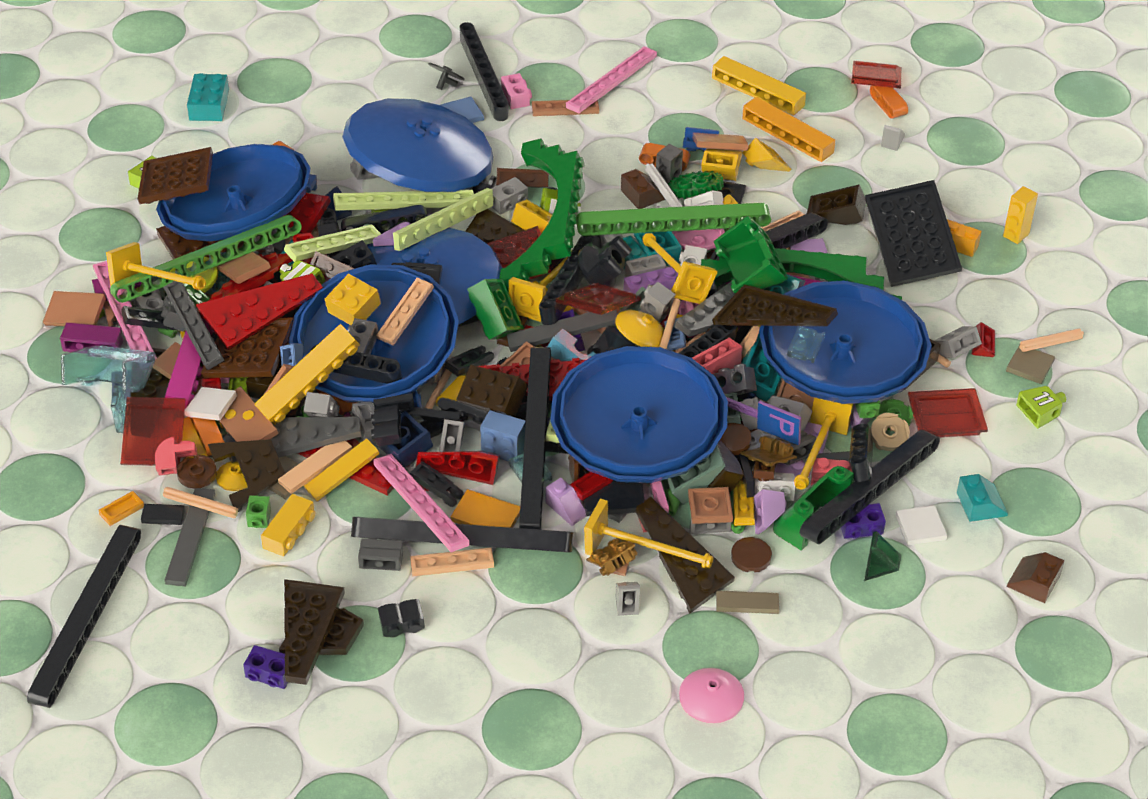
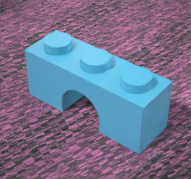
(563, 347)

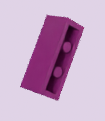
(82, 336)

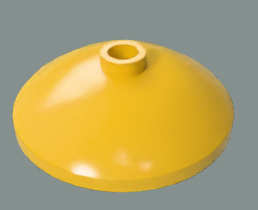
(640, 328)

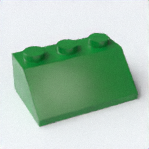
(494, 308)

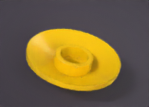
(230, 477)

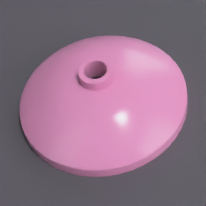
(698, 238)
(711, 703)

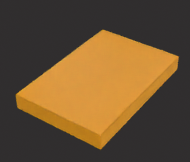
(484, 511)

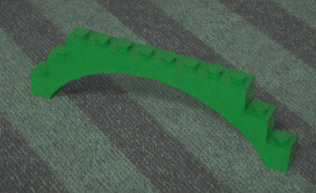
(558, 235)
(816, 264)

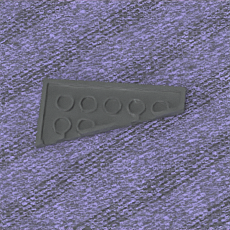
(700, 317)
(308, 433)

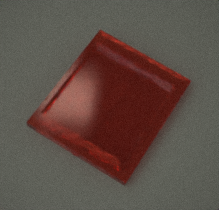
(876, 74)
(598, 298)
(948, 412)
(148, 425)

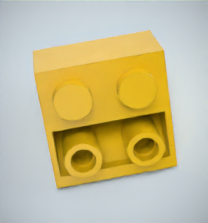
(722, 161)

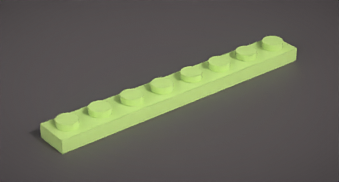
(397, 200)
(442, 219)

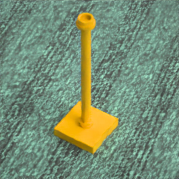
(127, 262)
(692, 280)
(528, 295)
(829, 415)
(598, 526)

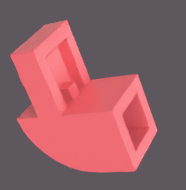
(168, 453)

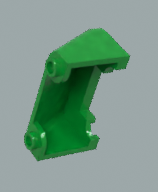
(750, 256)
(816, 496)

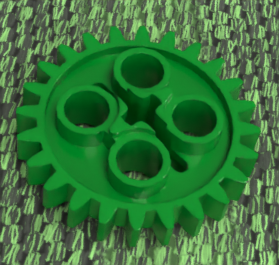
(696, 184)

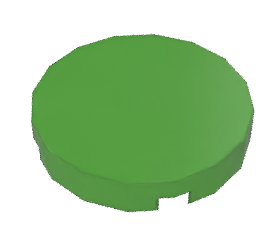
(897, 407)

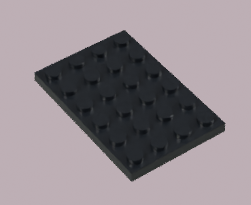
(913, 233)

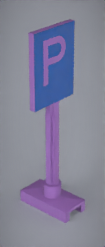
(772, 420)

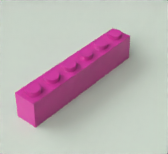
(186, 370)

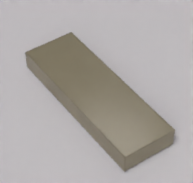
(747, 602)

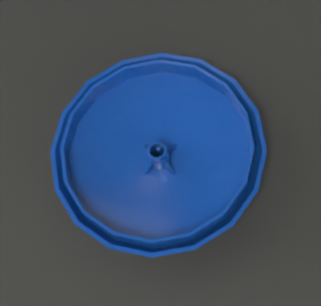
(418, 145)
(245, 191)
(463, 259)
(867, 349)
(419, 350)
(639, 414)

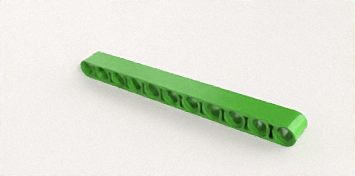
(670, 219)
(215, 259)

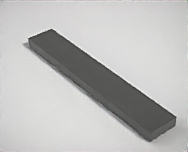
(194, 324)
(573, 325)
(188, 541)

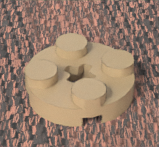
(889, 442)

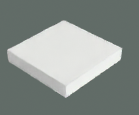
(210, 403)
(921, 525)

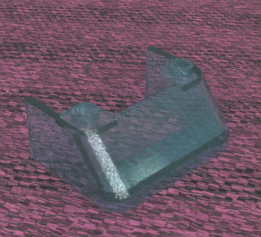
(108, 365)

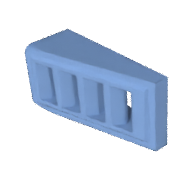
(676, 334)
(291, 354)

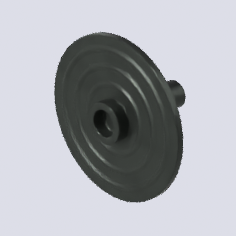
(444, 76)

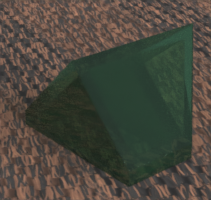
(882, 558)

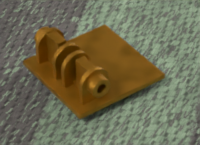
(770, 451)
(607, 556)

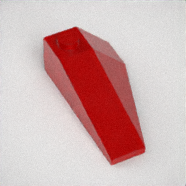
(469, 465)

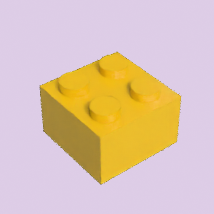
(352, 300)

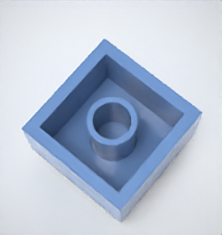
(502, 435)

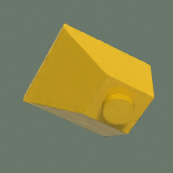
(764, 157)

